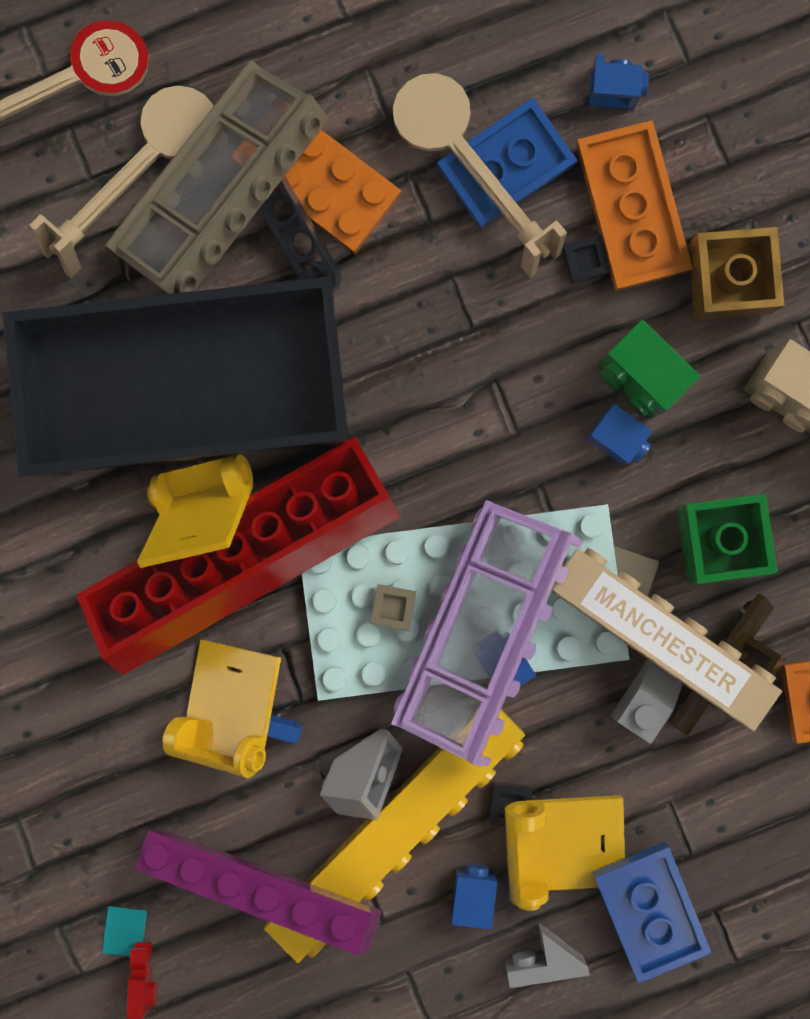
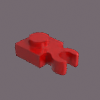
(141, 989)

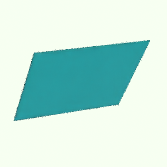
(123, 929)

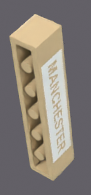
(667, 640)

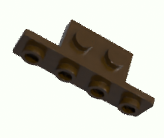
(753, 652)

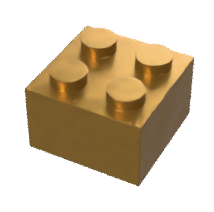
(736, 274)

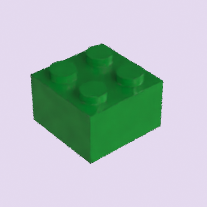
(647, 371)
(727, 539)

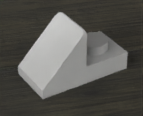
(555, 964)

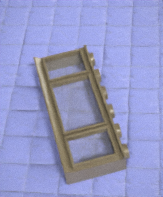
(218, 180)

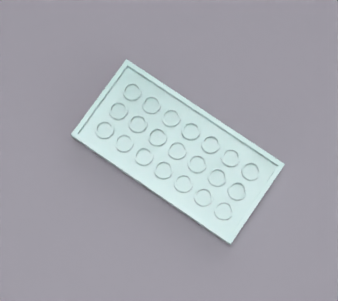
(371, 658)

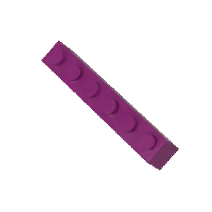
(259, 891)

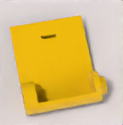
(196, 509)
(226, 710)
(559, 845)

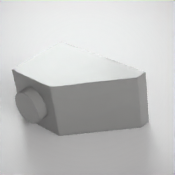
(648, 702)
(362, 776)

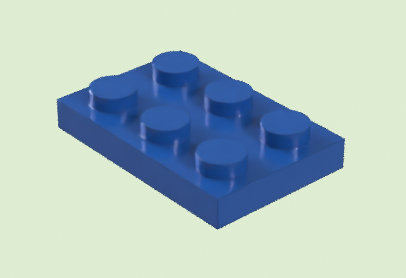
(521, 154)
(652, 912)

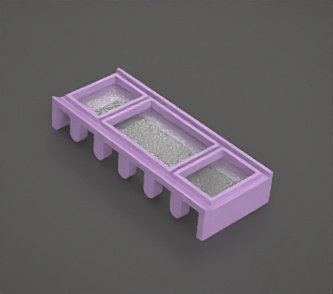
(483, 631)

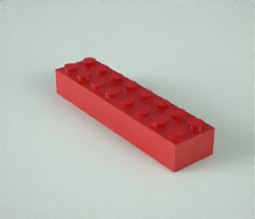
(278, 538)

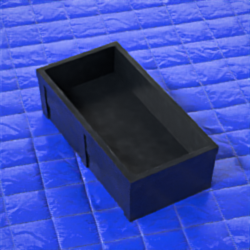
(175, 377)

